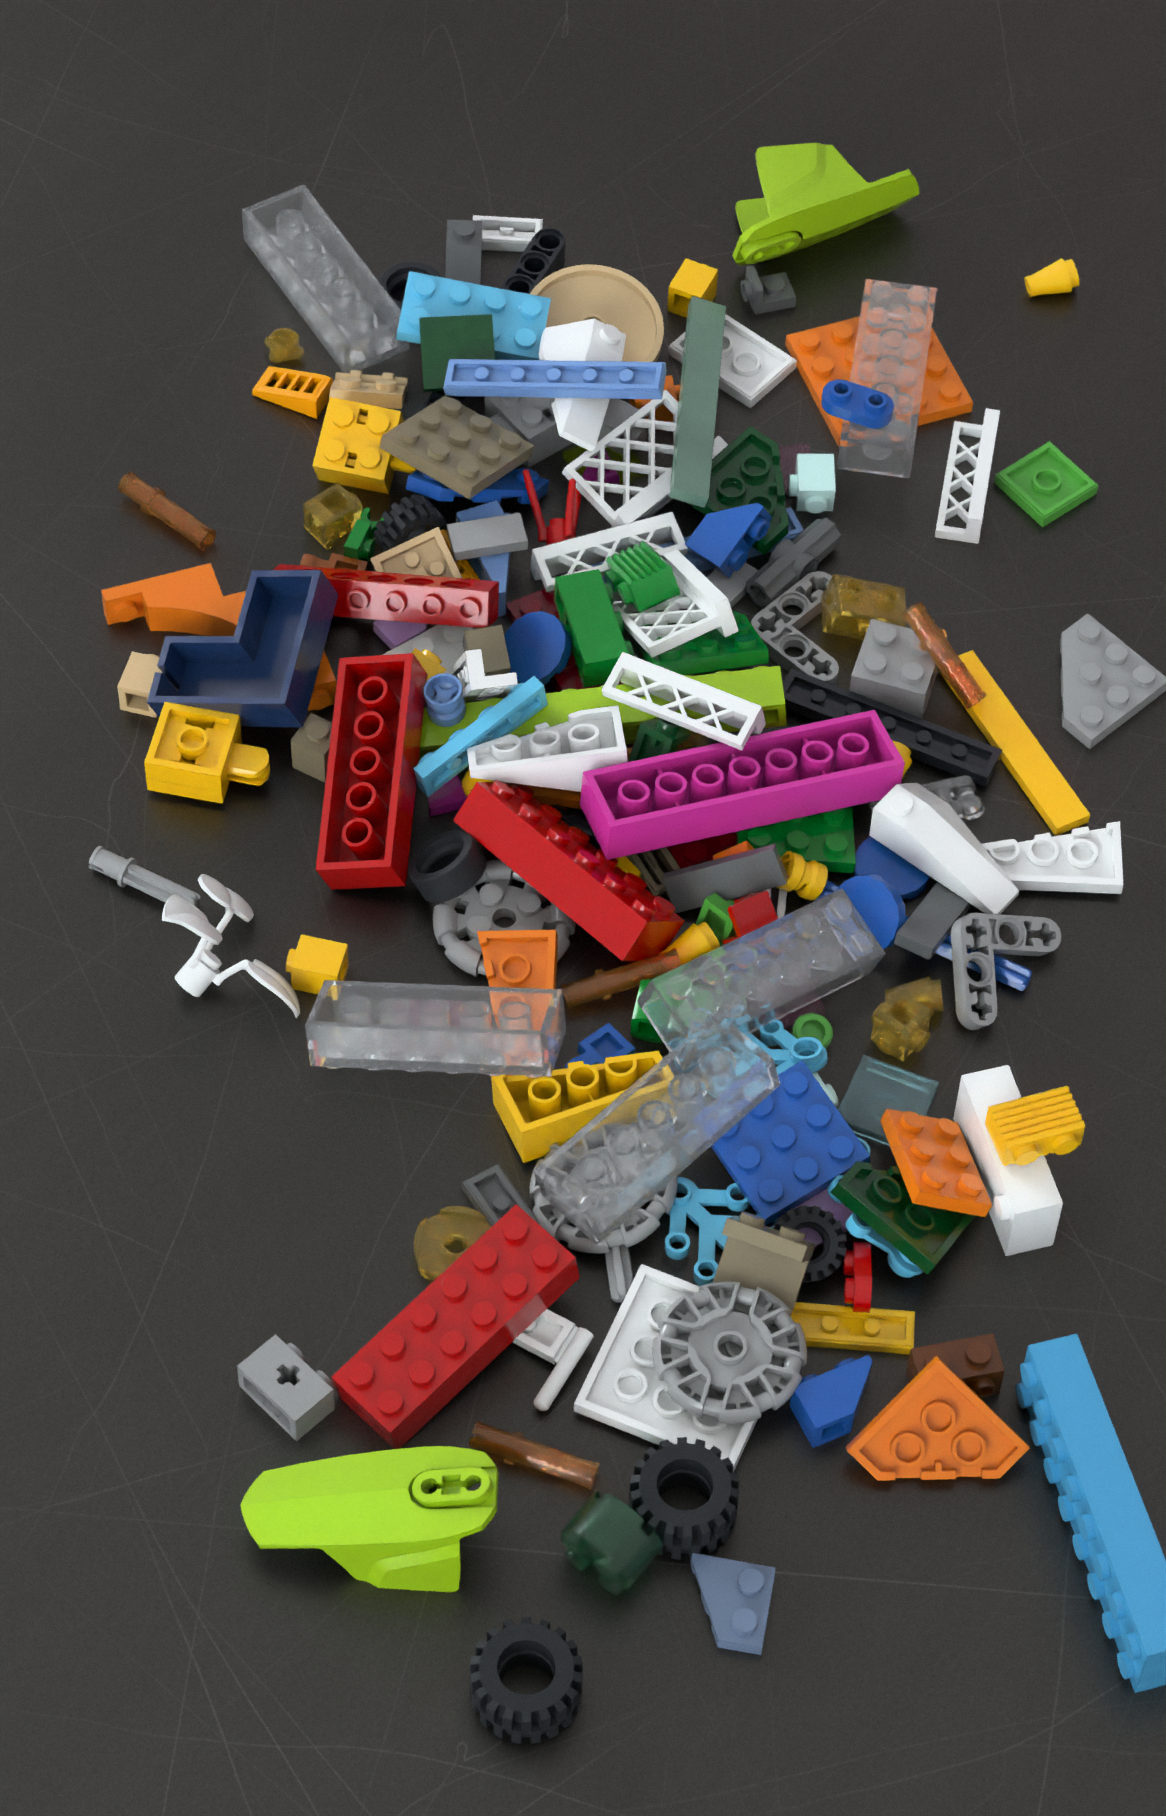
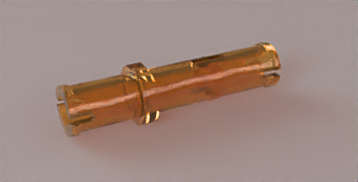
(156, 503)
(943, 654)
(618, 979)
(533, 1454)

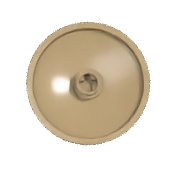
(611, 298)

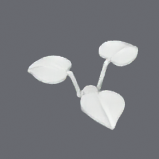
(203, 964)

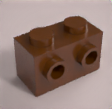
(971, 1359)

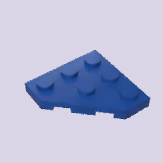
(506, 487)

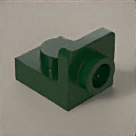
(657, 738)

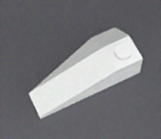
(587, 340)

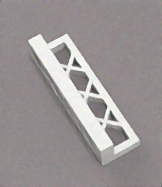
(980, 476)
(596, 547)
(475, 684)
(682, 694)

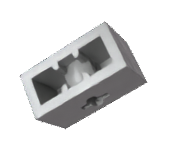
(287, 1386)

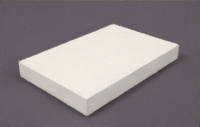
(748, 363)

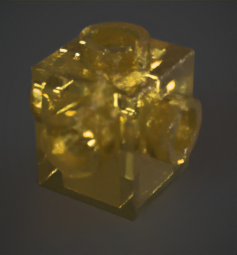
(901, 1025)

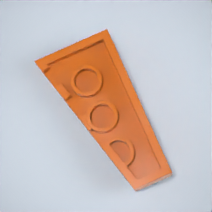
(520, 958)

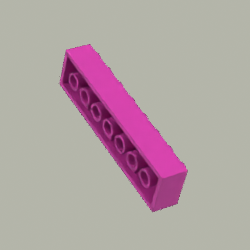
(731, 790)

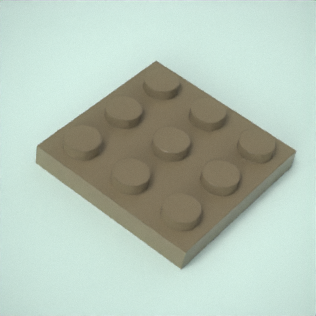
(457, 446)

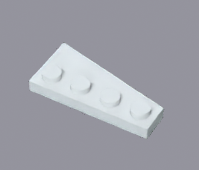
(1064, 863)

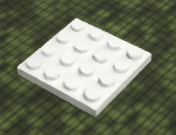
(623, 1380)

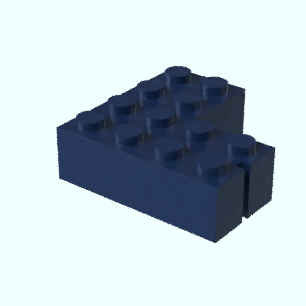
(268, 663)

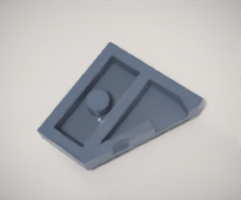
(735, 1599)

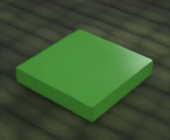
(1046, 484)

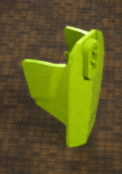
(809, 199)
(378, 1512)

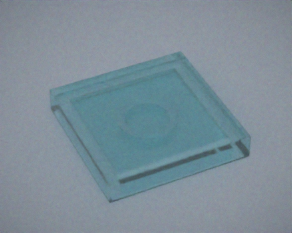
(880, 1087)

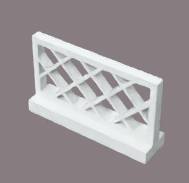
(645, 500)
(698, 595)

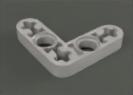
(787, 626)
(989, 943)

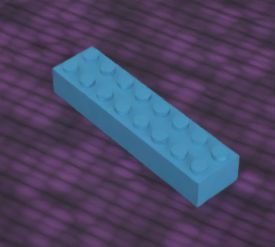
(1100, 1503)

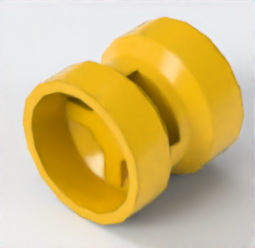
(804, 877)

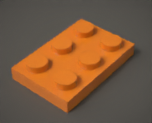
(935, 1162)

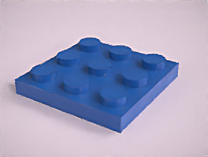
(789, 1146)

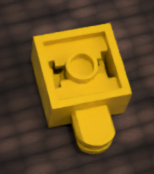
(351, 443)
(199, 754)

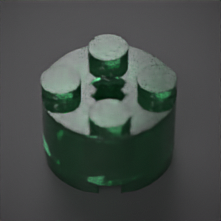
(609, 1541)

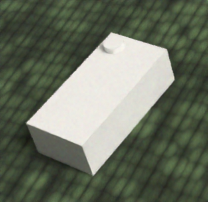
(1022, 1197)

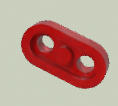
(858, 1287)

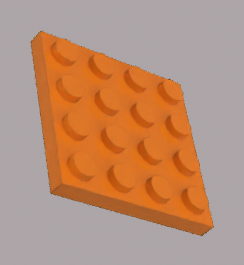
(828, 355)

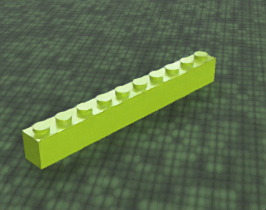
(758, 685)

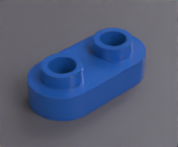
(857, 404)

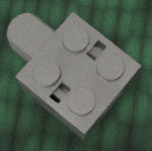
(529, 418)

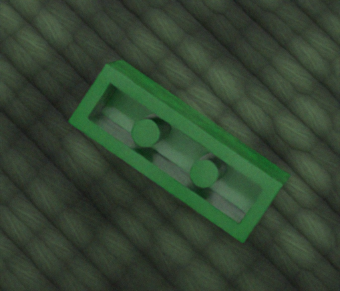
(594, 627)

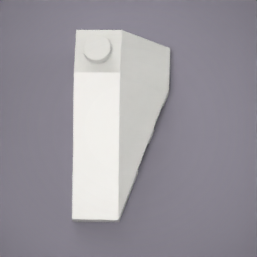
(553, 754)
(941, 845)

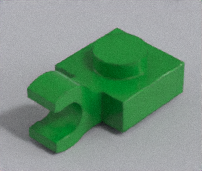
(360, 540)

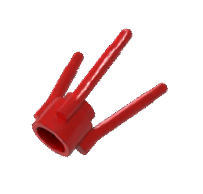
(560, 528)

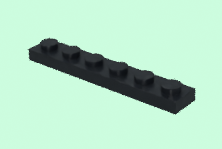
(926, 740)

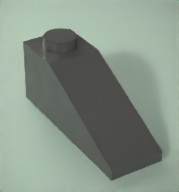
(464, 250)

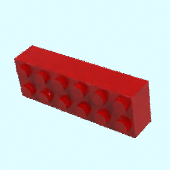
(371, 772)
(569, 870)
(456, 1327)

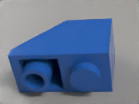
(728, 535)
(830, 1402)

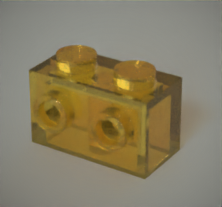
(852, 603)

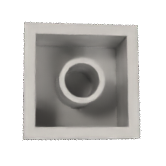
(894, 669)

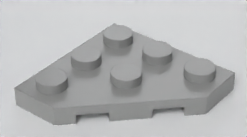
(1102, 681)

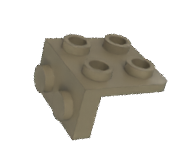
(764, 1257)

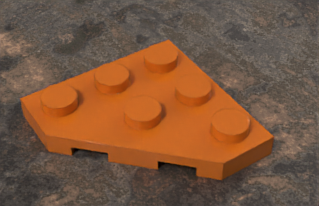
(937, 1433)

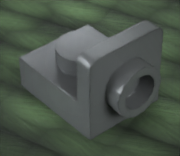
(767, 292)

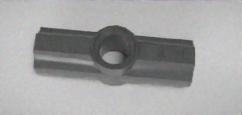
(793, 561)

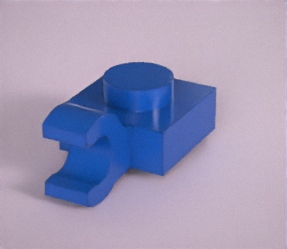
(602, 1044)

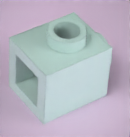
(813, 482)

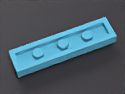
(492, 723)

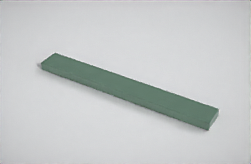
(697, 402)

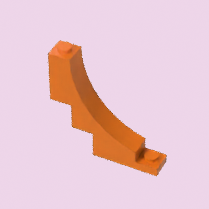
(195, 605)

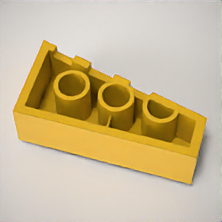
(558, 1106)

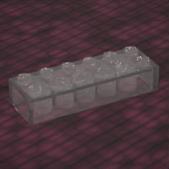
(324, 278)
(892, 360)
(765, 971)
(436, 1028)
(657, 1127)

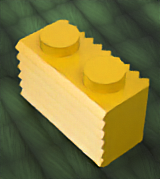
(1035, 1126)

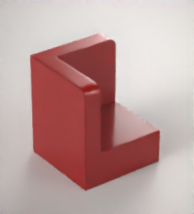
(750, 914)

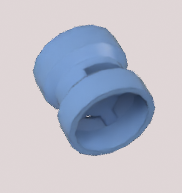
(444, 700)

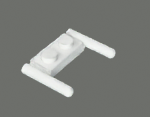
(556, 1342)

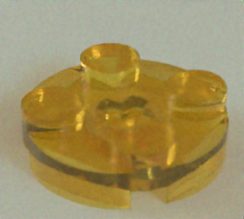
(441, 1230)

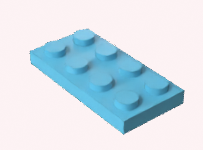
(515, 315)

